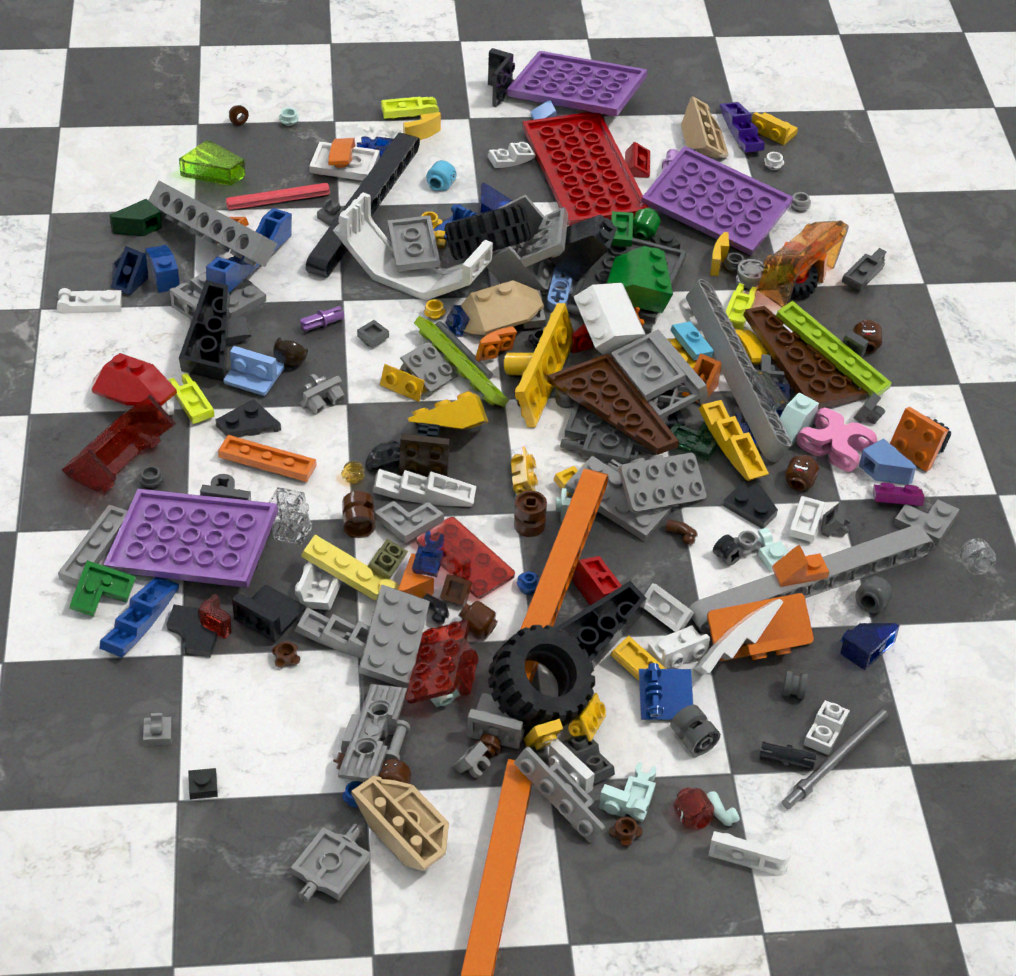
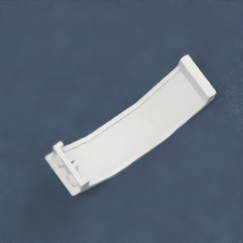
(376, 256)

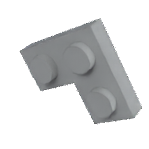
(934, 523)
(409, 524)

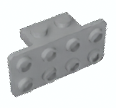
(662, 481)

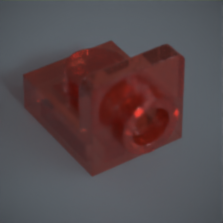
(215, 618)

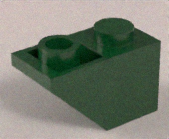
(136, 219)

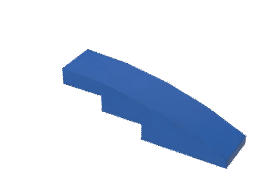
(139, 617)

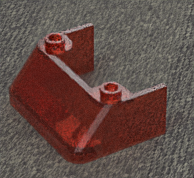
(118, 445)

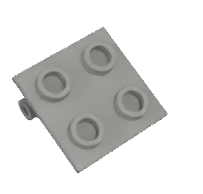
(428, 365)

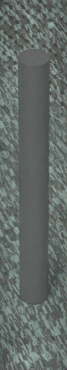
(464, 350)

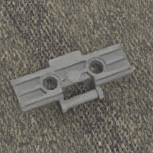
(362, 736)

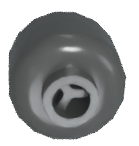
(873, 594)

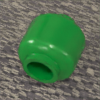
(645, 223)

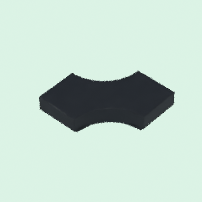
(197, 638)

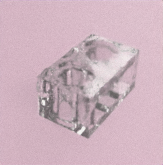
(292, 519)

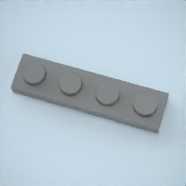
(94, 544)

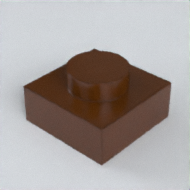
(456, 590)

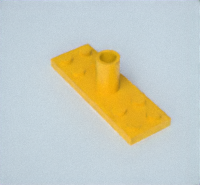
(534, 367)

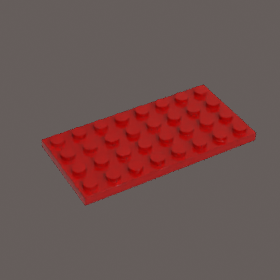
(583, 166)

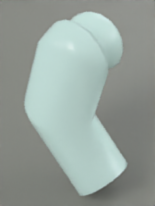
(726, 817)

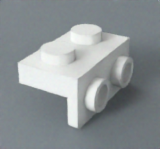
(317, 588)

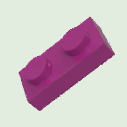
(900, 495)

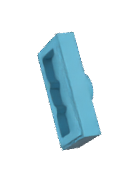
(691, 340)

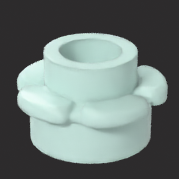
(288, 116)

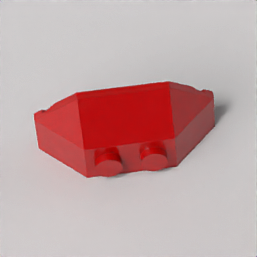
(131, 381)

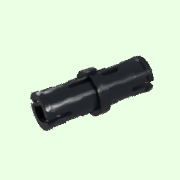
(788, 755)

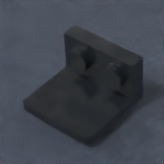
(500, 73)
(267, 612)

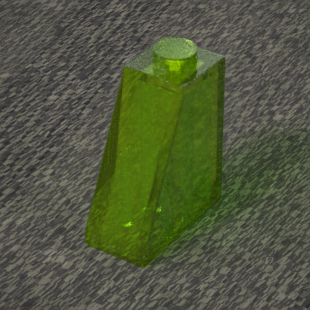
(212, 164)

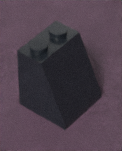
(585, 245)

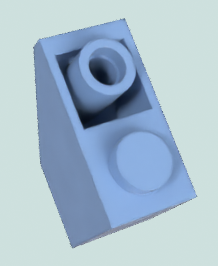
(887, 464)

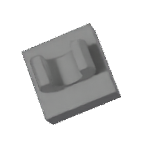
(157, 730)
(471, 758)

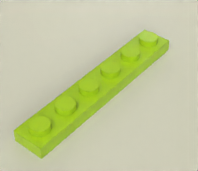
(833, 349)
(456, 358)

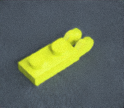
(408, 107)
(738, 304)
(192, 400)

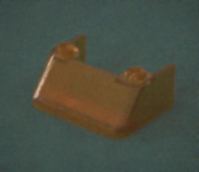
(798, 255)

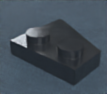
(247, 420)
(751, 503)

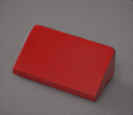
(638, 160)

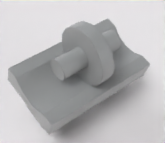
(319, 389)

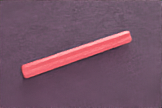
(277, 196)

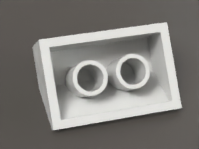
(609, 316)

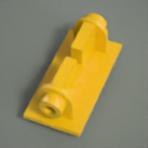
(402, 382)
(523, 472)
(589, 719)

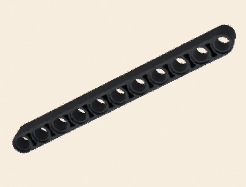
(377, 184)

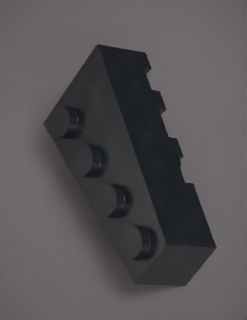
(207, 338)
(605, 621)

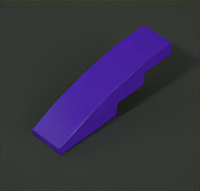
(740, 125)

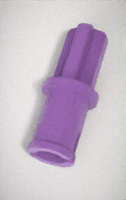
(322, 318)

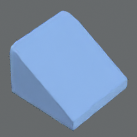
(545, 110)

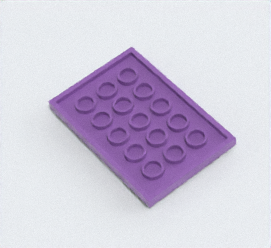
(577, 83)
(717, 200)
(192, 537)

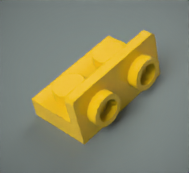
(774, 128)

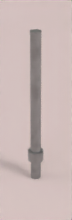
(805, 786)

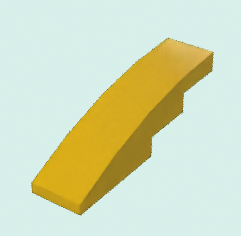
(732, 441)

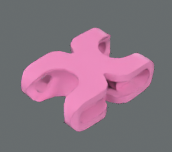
(836, 439)

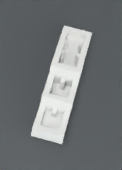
(420, 489)
(745, 631)

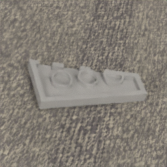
(549, 239)

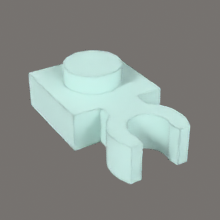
(642, 784)
(619, 803)

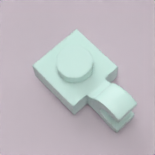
(770, 551)

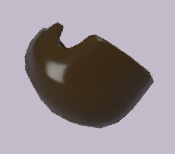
(289, 352)

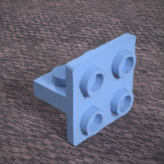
(252, 371)

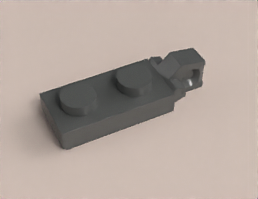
(864, 270)

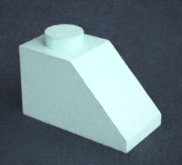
(798, 414)

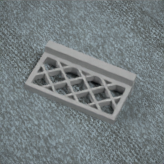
(694, 384)

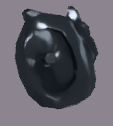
(383, 455)

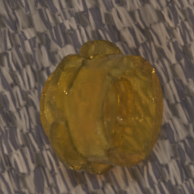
(353, 472)

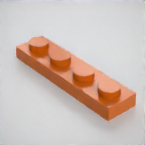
(267, 458)

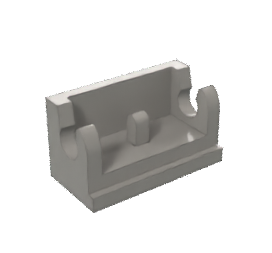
(183, 301)

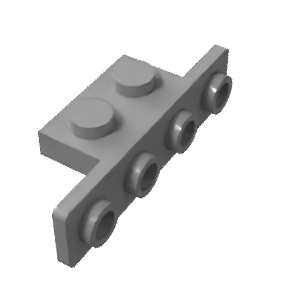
(561, 792)

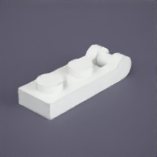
(89, 301)
(750, 853)

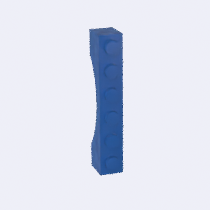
(275, 226)

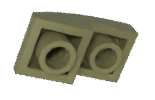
(388, 559)

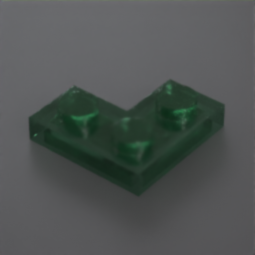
(698, 442)

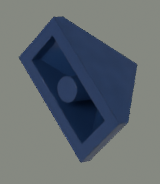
(129, 271)

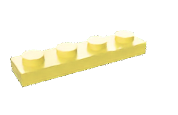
(345, 567)

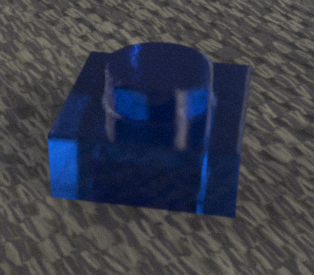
(457, 320)

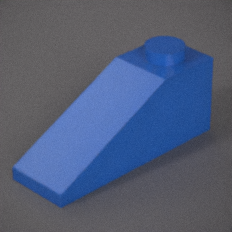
(163, 267)

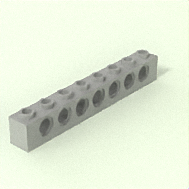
(213, 224)

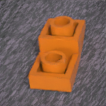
(341, 152)
(494, 342)

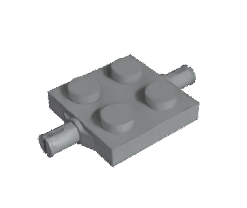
(330, 863)

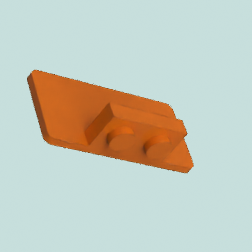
(787, 628)

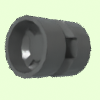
(695, 730)

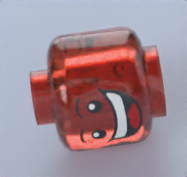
(694, 808)

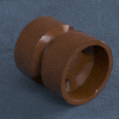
(530, 513)
(358, 514)

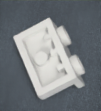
(679, 647)

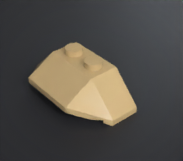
(702, 130)
(501, 307)
(403, 821)

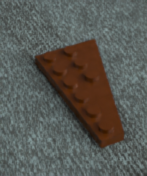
(802, 364)
(612, 396)

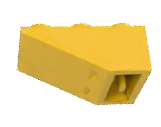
(460, 414)

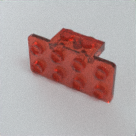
(469, 558)
(443, 663)

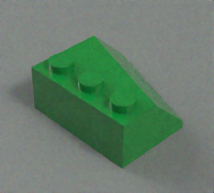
(644, 278)

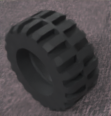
(500, 226)
(561, 657)

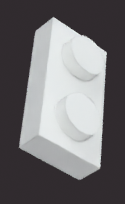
(806, 519)
(667, 608)
(572, 765)

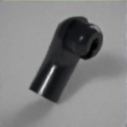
(439, 607)

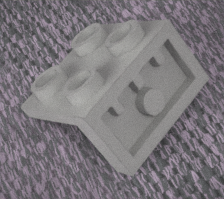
(490, 720)

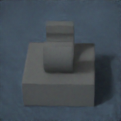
(329, 211)
(870, 410)
(835, 521)

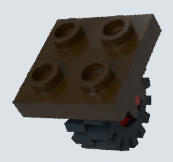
(424, 451)

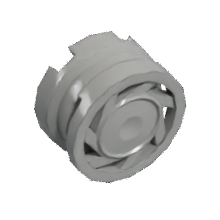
(750, 273)

